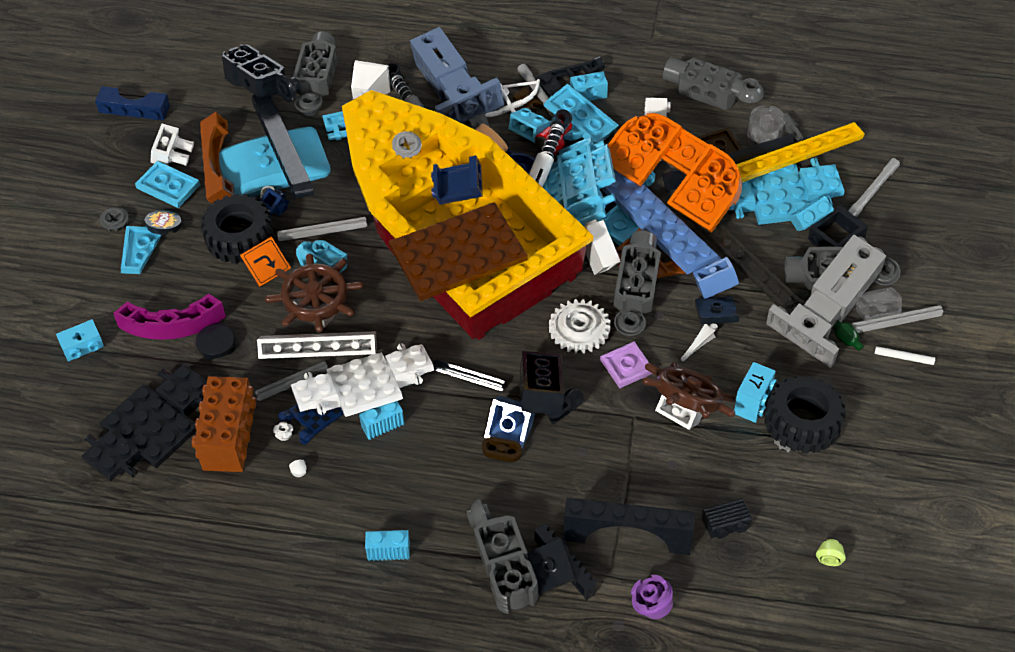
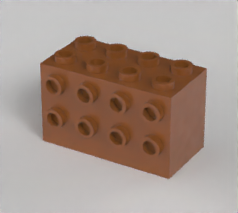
(224, 424)

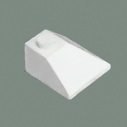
(369, 77)

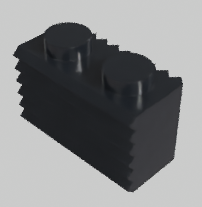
(727, 518)

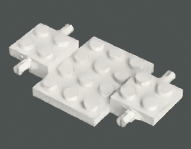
(363, 381)

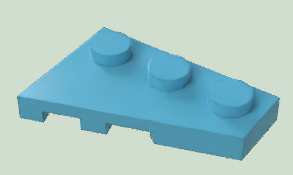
(137, 249)

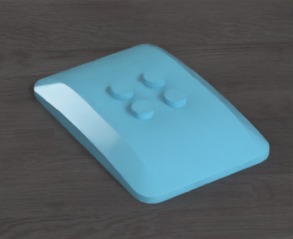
(254, 165)

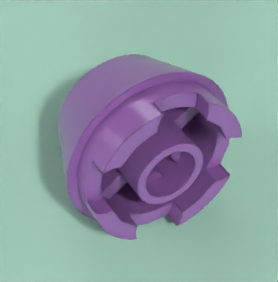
(652, 597)

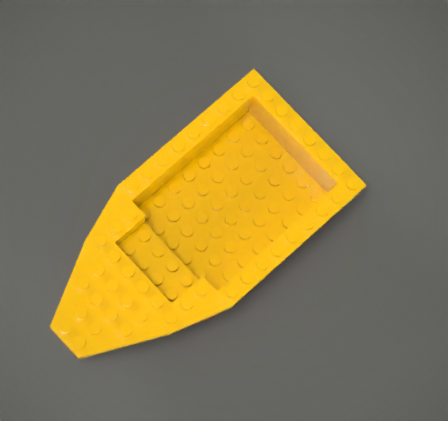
(403, 203)

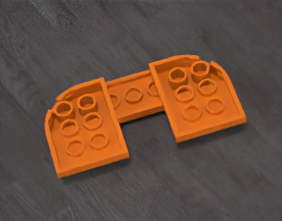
(711, 178)

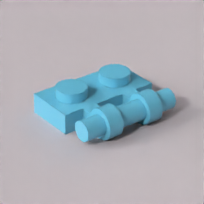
(335, 122)

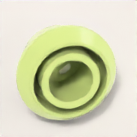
(831, 553)

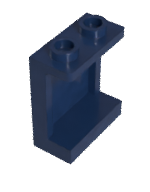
(457, 182)

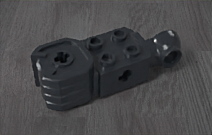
(258, 73)

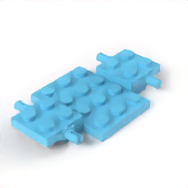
(579, 176)
(787, 190)

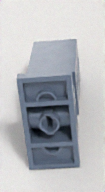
(450, 79)

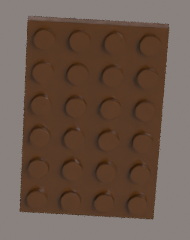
(457, 251)

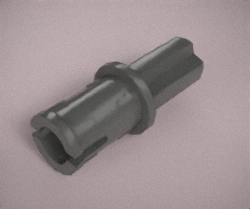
(792, 128)

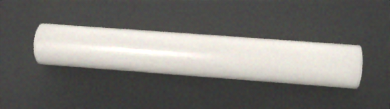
(904, 355)

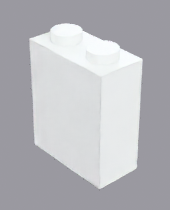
(601, 250)

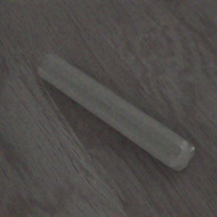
(285, 383)

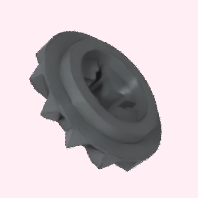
(114, 213)

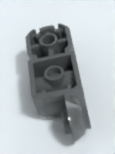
(503, 558)

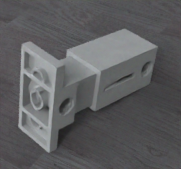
(830, 300)

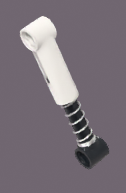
(545, 159)

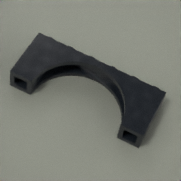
(670, 525)

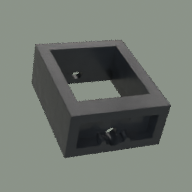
(842, 218)

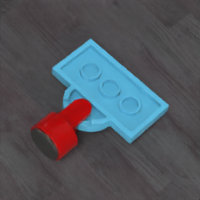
(586, 119)

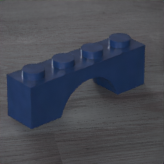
(151, 106)

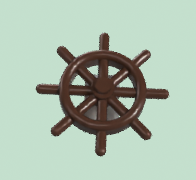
(311, 302)
(687, 394)

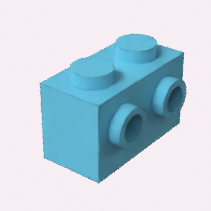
(527, 123)

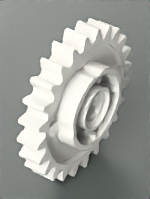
(579, 326)

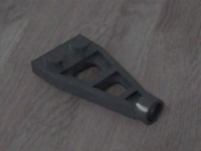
(551, 85)

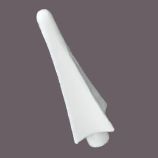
(704, 336)

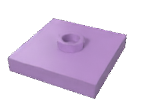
(626, 364)

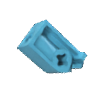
(322, 253)

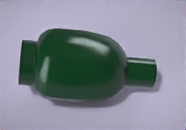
(848, 335)

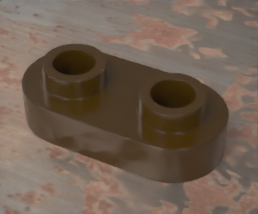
(502, 449)

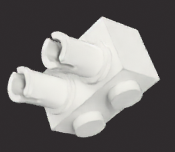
(166, 142)

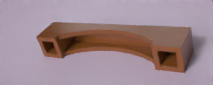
(212, 134)

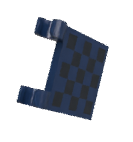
(311, 420)

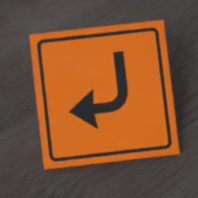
(264, 261)

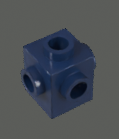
(275, 201)

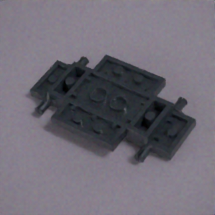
(147, 425)

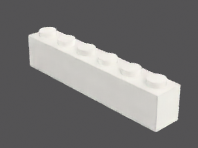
(317, 345)

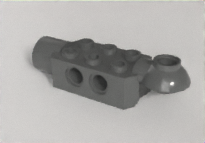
(315, 72)
(711, 83)
(811, 266)
(636, 283)

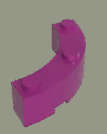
(170, 323)

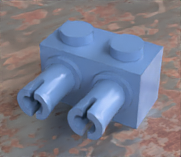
(715, 277)

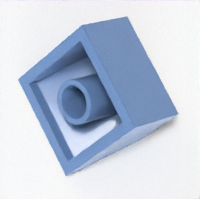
(509, 421)

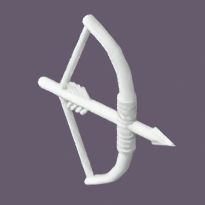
(511, 106)

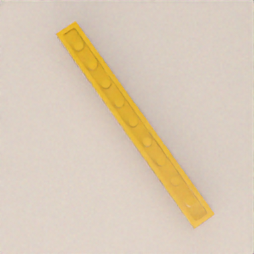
(799, 151)

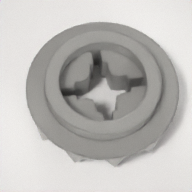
(411, 139)

